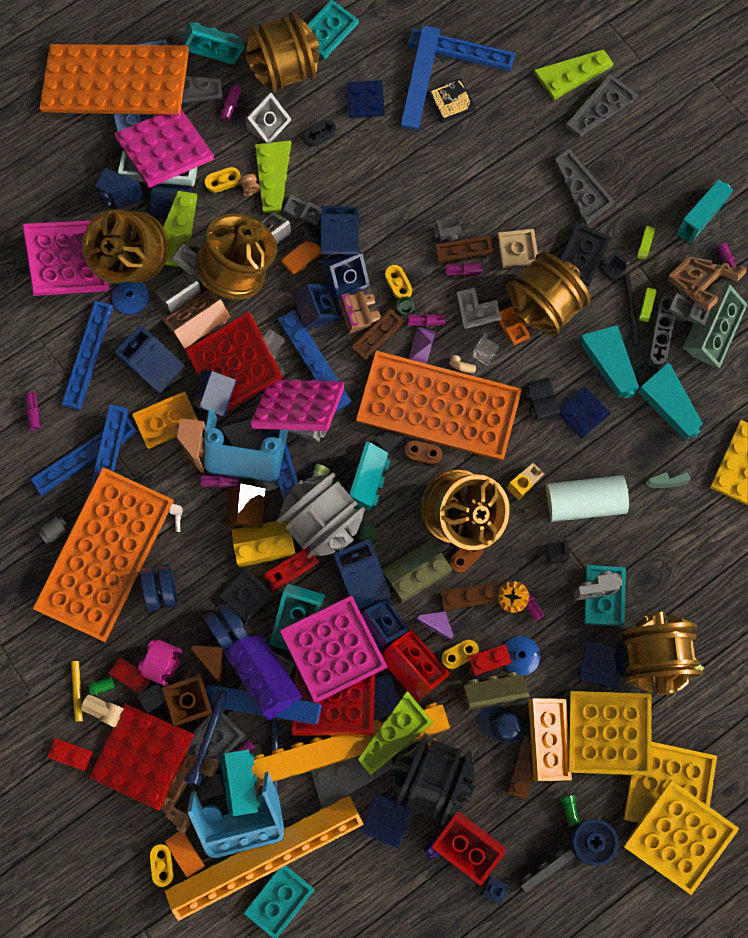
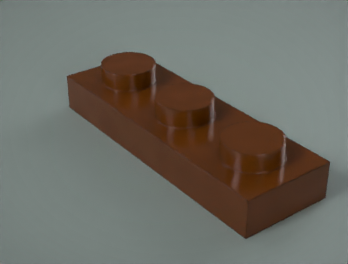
(464, 249)
(377, 335)
(470, 596)
(523, 771)

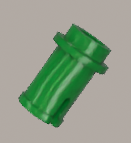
(101, 686)

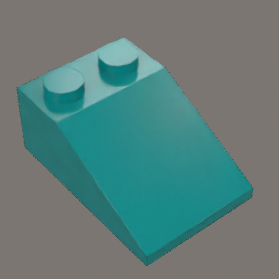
(294, 606)

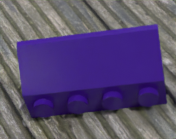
(262, 675)

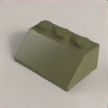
(416, 571)
(495, 691)

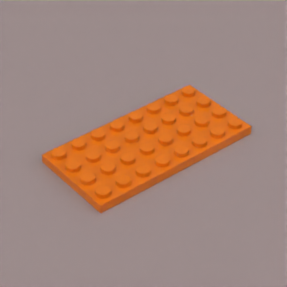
(114, 79)
(439, 405)
(104, 554)

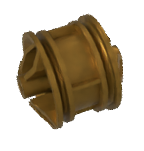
(282, 52)
(104, 252)
(235, 256)
(547, 293)
(484, 504)
(661, 653)

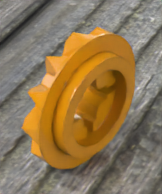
(520, 591)

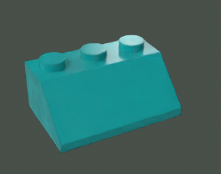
(213, 43)
(369, 476)
(239, 783)

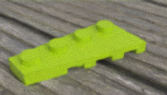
(569, 74)
(272, 169)
(180, 223)
(397, 732)

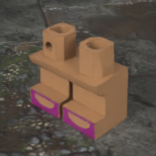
(356, 311)

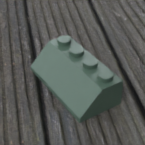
(712, 340)

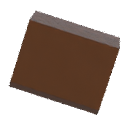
(245, 506)
(212, 658)
(187, 701)

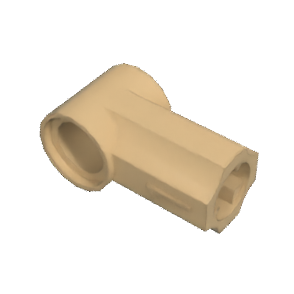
(106, 712)

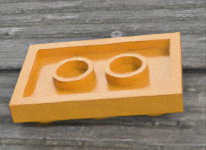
(159, 420)

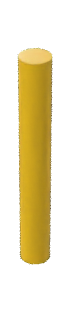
(76, 691)

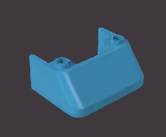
(242, 462)
(233, 834)

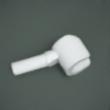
(176, 510)

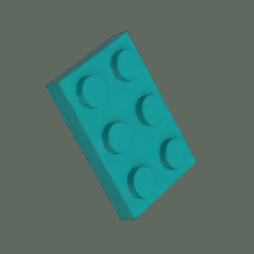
(332, 27)
(606, 609)
(279, 901)

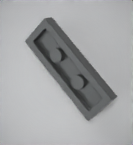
(546, 869)

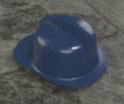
(501, 724)

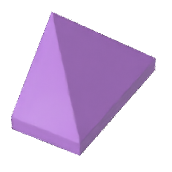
(422, 345)
(438, 623)

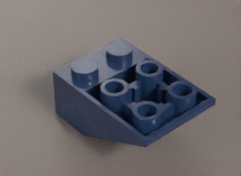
(339, 230)
(149, 359)
(362, 574)

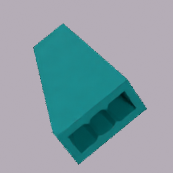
(704, 211)
(611, 359)
(671, 402)

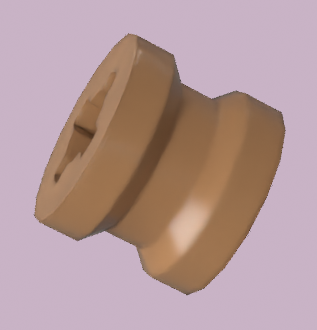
(249, 185)

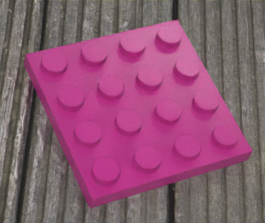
(163, 147)
(58, 259)
(298, 405)
(333, 649)

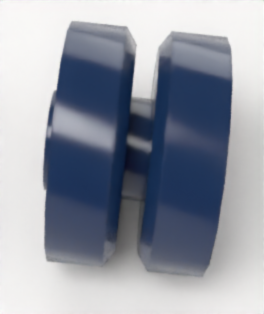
(159, 587)
(226, 626)
(605, 846)

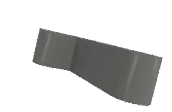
(661, 332)

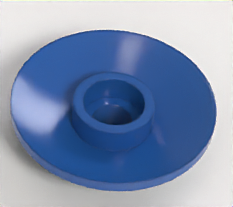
(132, 304)
(532, 655)

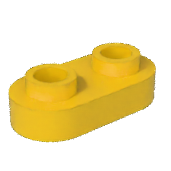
(222, 179)
(398, 283)
(459, 653)
(161, 865)

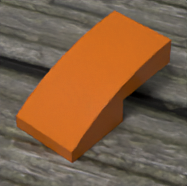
(301, 256)
(513, 327)
(185, 854)

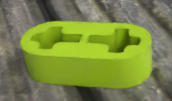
(645, 243)
(647, 304)

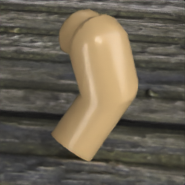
(461, 366)

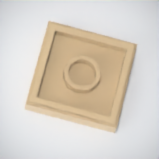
(517, 248)

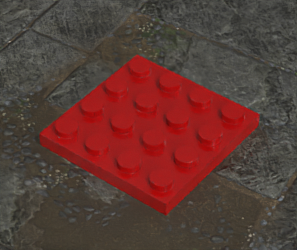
(240, 354)
(342, 713)
(142, 757)

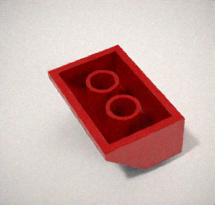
(414, 665)
(469, 848)

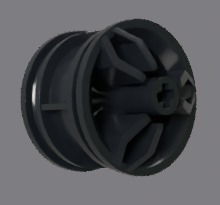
(433, 778)

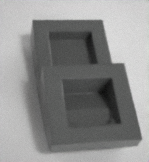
(302, 211)
(687, 310)

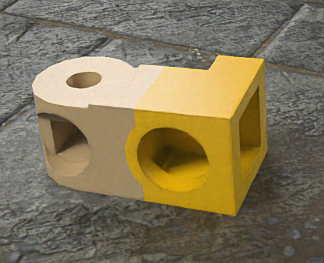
(525, 481)

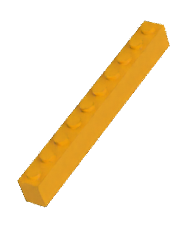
(331, 750)
(256, 863)

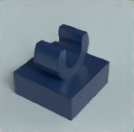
(495, 890)

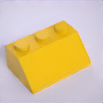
(262, 544)

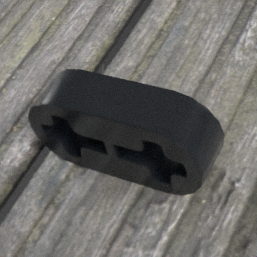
(320, 133)

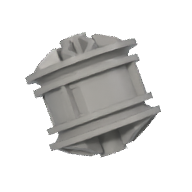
(321, 515)

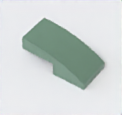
(664, 481)

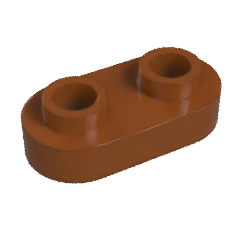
(422, 454)
(467, 557)

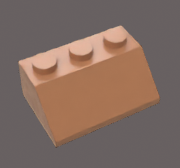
(197, 318)
(191, 438)

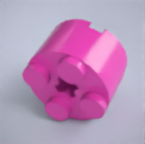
(160, 662)

